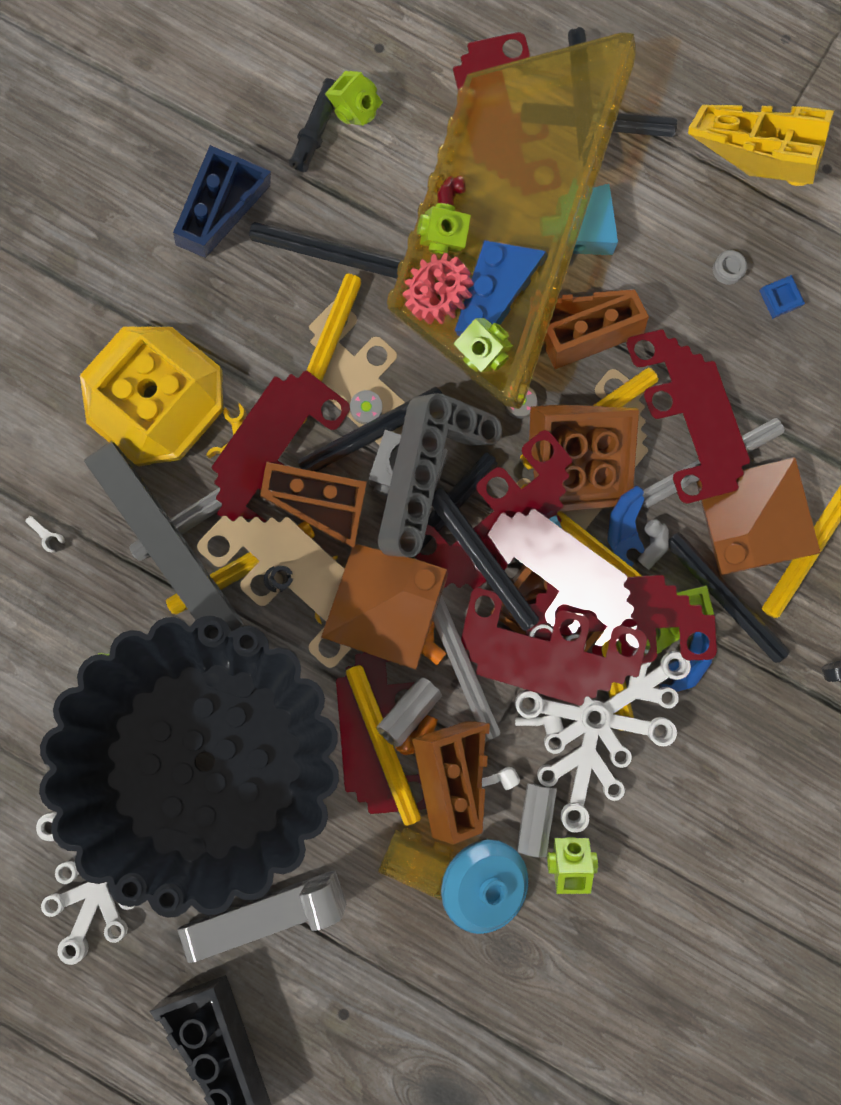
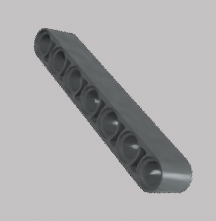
(159, 535)

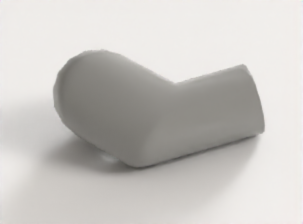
(658, 543)

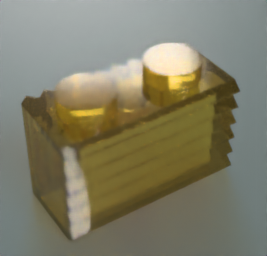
(416, 862)

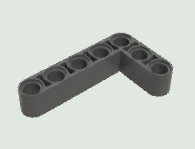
(418, 462)

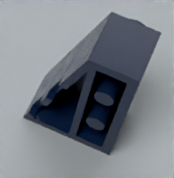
(218, 200)

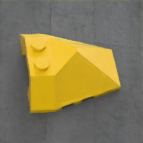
(766, 141)

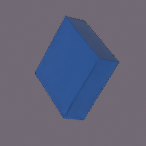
(782, 296)

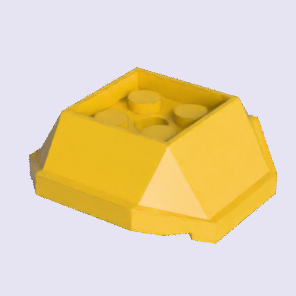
(175, 416)

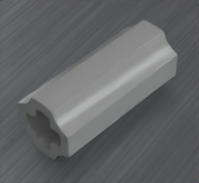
(409, 712)
(536, 820)

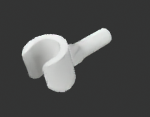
(44, 534)
(551, 723)
(507, 776)

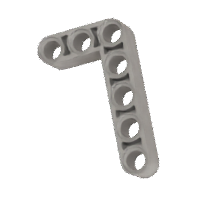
(311, 900)

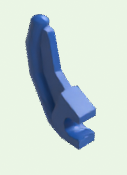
(622, 526)
(698, 645)

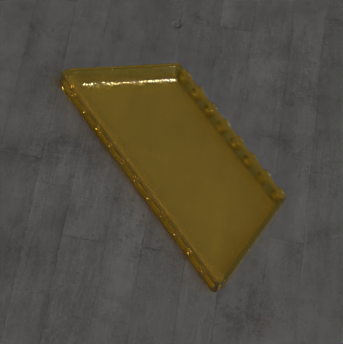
(529, 158)

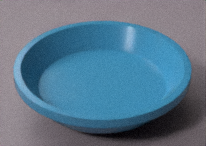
(484, 886)

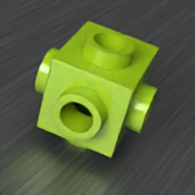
(354, 98)
(443, 229)
(484, 345)
(572, 865)

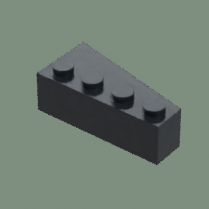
(213, 1043)

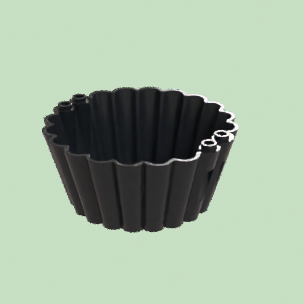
(131, 778)

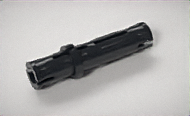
(311, 134)
(271, 583)

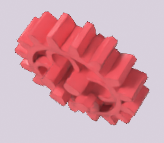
(424, 290)

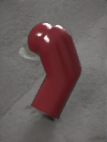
(450, 188)

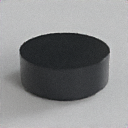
(832, 671)

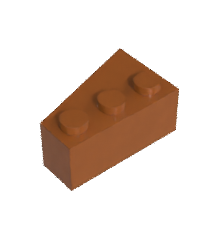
(593, 324)
(317, 498)
(451, 779)

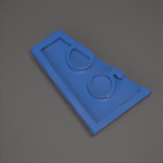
(497, 281)

